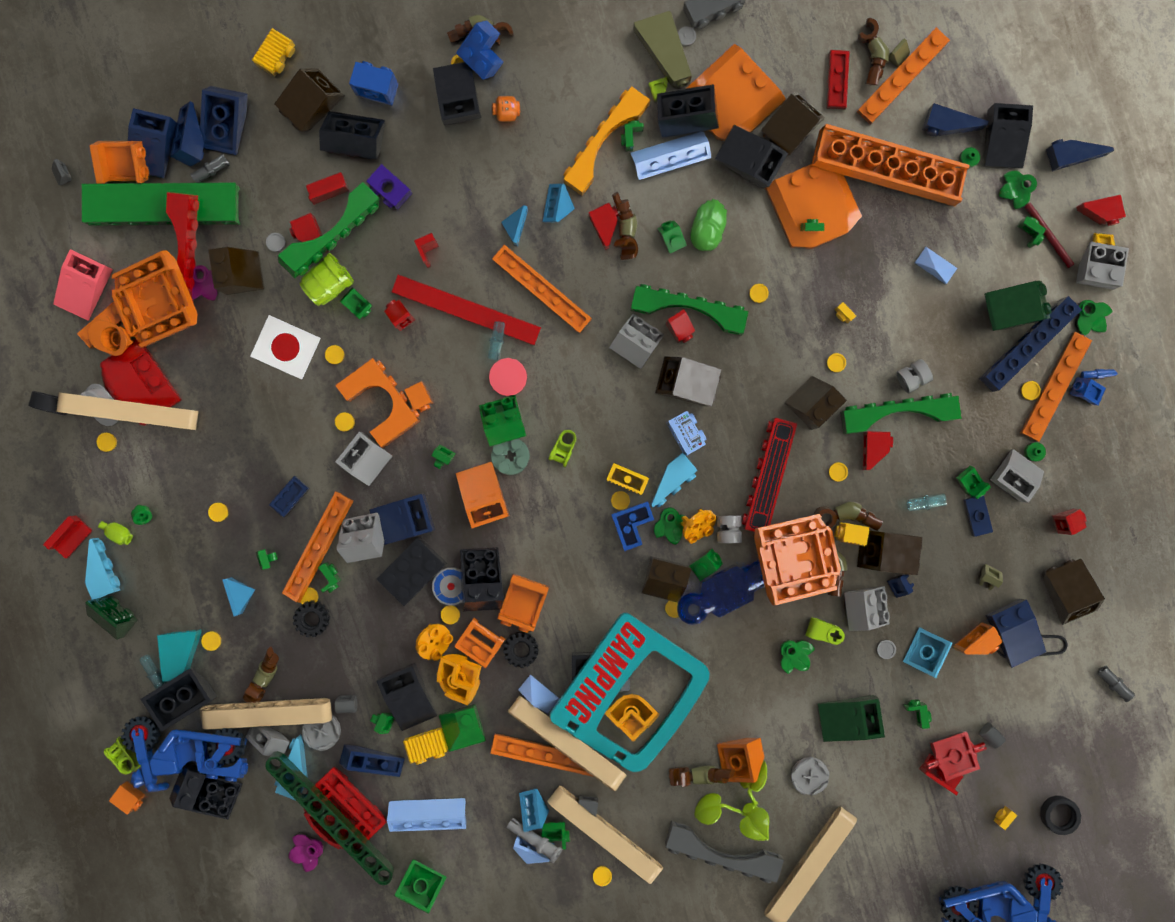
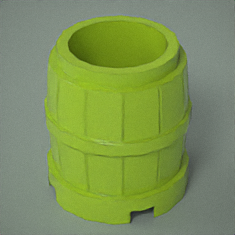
(325, 280)

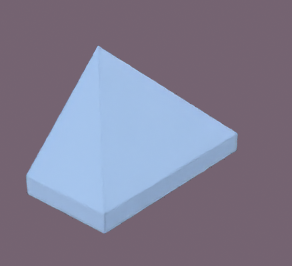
(935, 265)
(538, 694)
(528, 852)

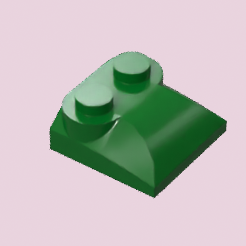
(420, 886)

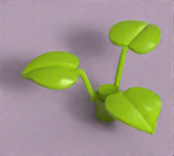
(754, 825)

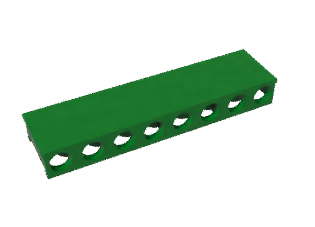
(146, 203)

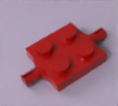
(955, 756)

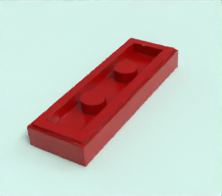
(838, 79)

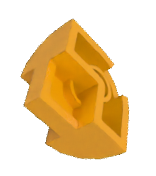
(458, 677)
(632, 715)

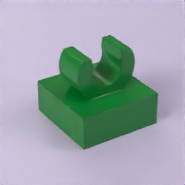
(442, 456)
(264, 559)
(383, 722)

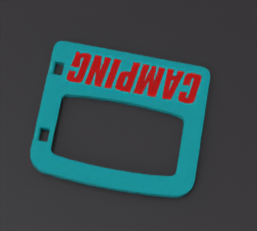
(605, 674)

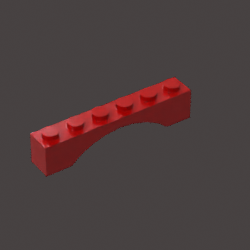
(183, 213)

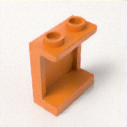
(119, 161)
(523, 603)

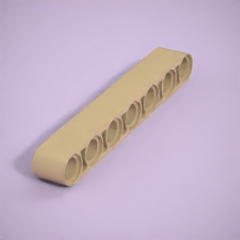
(127, 411)
(266, 713)
(567, 743)
(605, 835)
(810, 865)

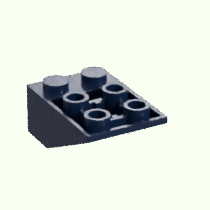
(156, 136)
(404, 518)

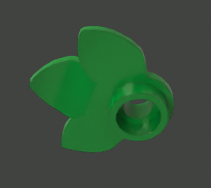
(1015, 189)
(1095, 318)
(670, 528)
(798, 657)

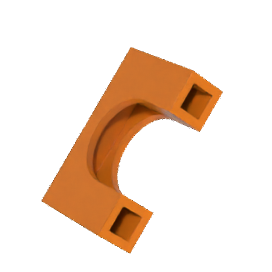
(402, 415)

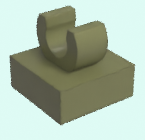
(992, 576)

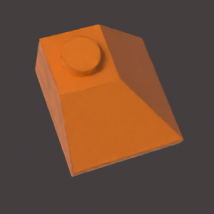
(981, 640)
(744, 757)

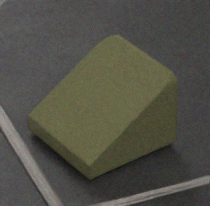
(900, 53)

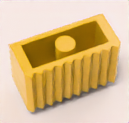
(274, 52)
(627, 479)
(851, 533)
(425, 746)

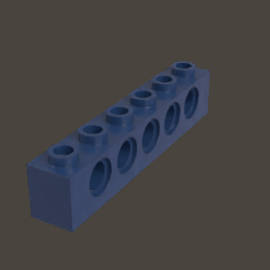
(1030, 344)

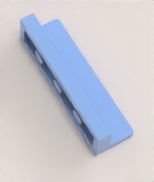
(671, 155)
(426, 815)

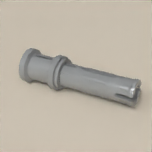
(541, 844)

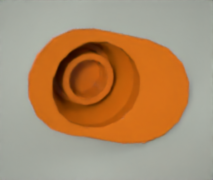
(109, 337)

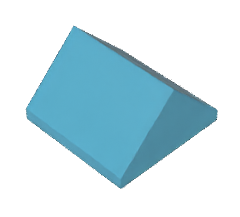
(927, 652)

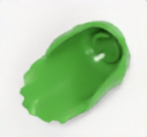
(708, 225)

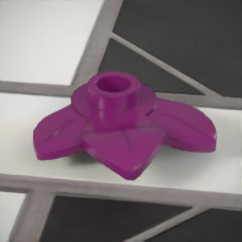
(203, 286)
(303, 852)

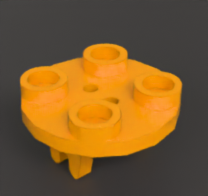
(698, 525)
(433, 641)

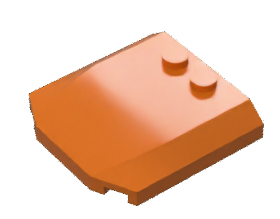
(742, 92)
(813, 195)
(153, 299)
(797, 559)

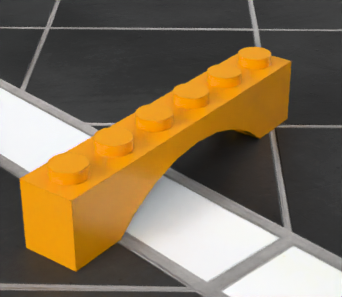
(629, 109)

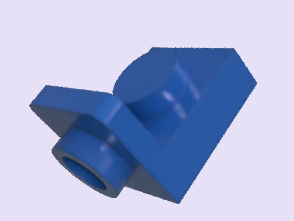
(1088, 390)

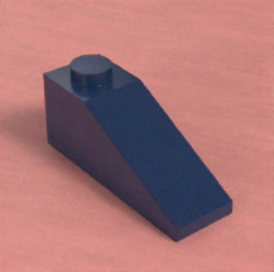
(947, 121)
(188, 139)
(1073, 152)
(370, 761)

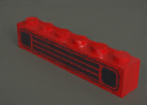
(770, 474)

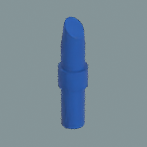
(1098, 373)

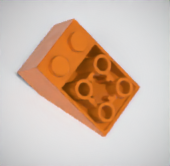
(482, 495)

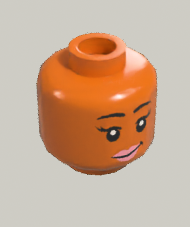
(506, 108)

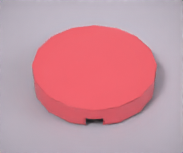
(508, 377)

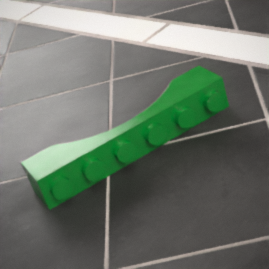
(301, 255)
(727, 318)
(938, 409)

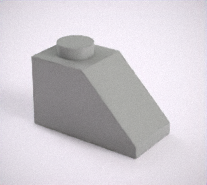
(267, 740)

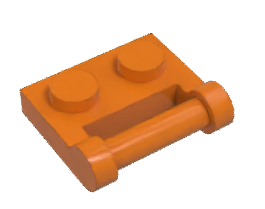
(475, 647)

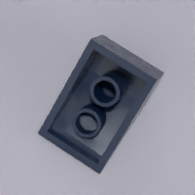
(222, 118)
(1018, 632)

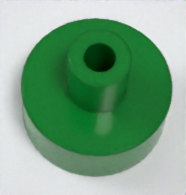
(970, 156)
(1035, 452)
(141, 515)

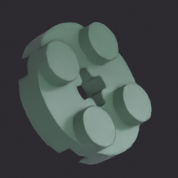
(520, 460)

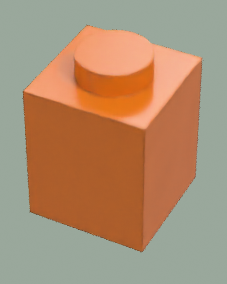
(419, 397)
(127, 798)

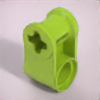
(563, 449)
(821, 631)
(119, 754)

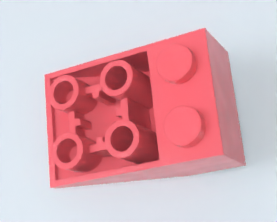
(80, 284)

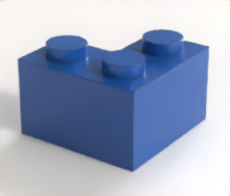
(476, 50)
(626, 523)

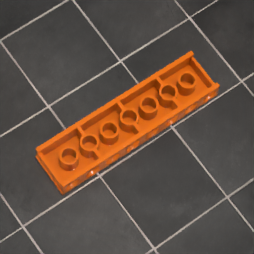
(889, 166)

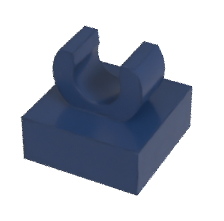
(900, 585)

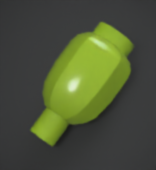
(116, 533)

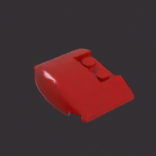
(137, 378)
(350, 803)

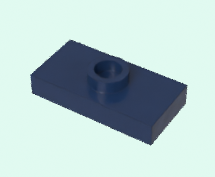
(289, 496)
(978, 516)

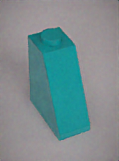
(177, 652)

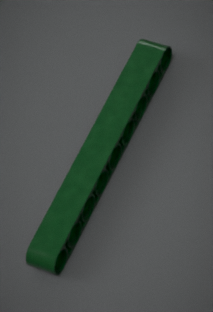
(331, 827)

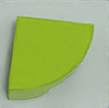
(658, 86)

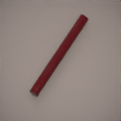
(1050, 236)

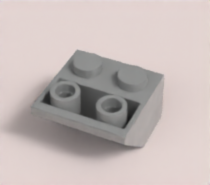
(1103, 266)
(636, 341)
(364, 458)
(1018, 477)
(361, 538)
(867, 608)

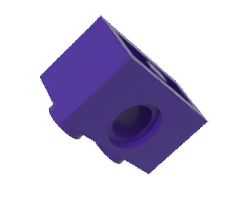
(382, 178)

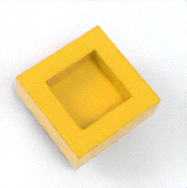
(844, 313)
(1004, 817)

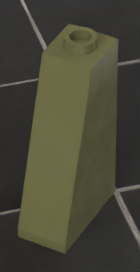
(663, 44)

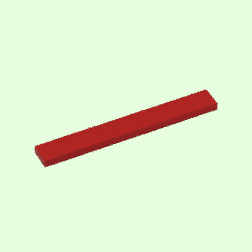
(464, 309)

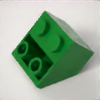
(502, 420)

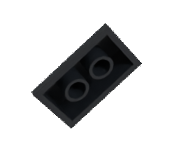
(687, 111)
(351, 135)
(178, 698)

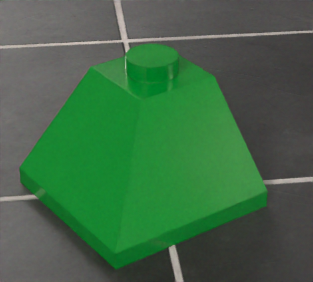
(462, 727)

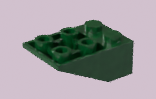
(111, 616)
(851, 719)

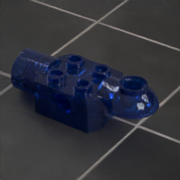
(722, 593)

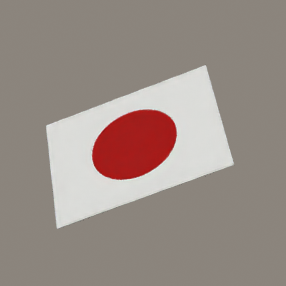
(285, 347)

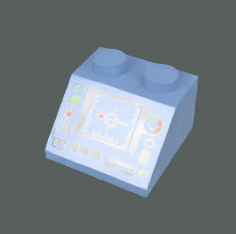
(686, 432)

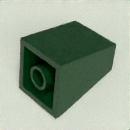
(1018, 305)

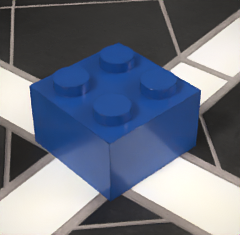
(374, 82)

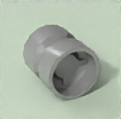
(917, 374)
(729, 529)

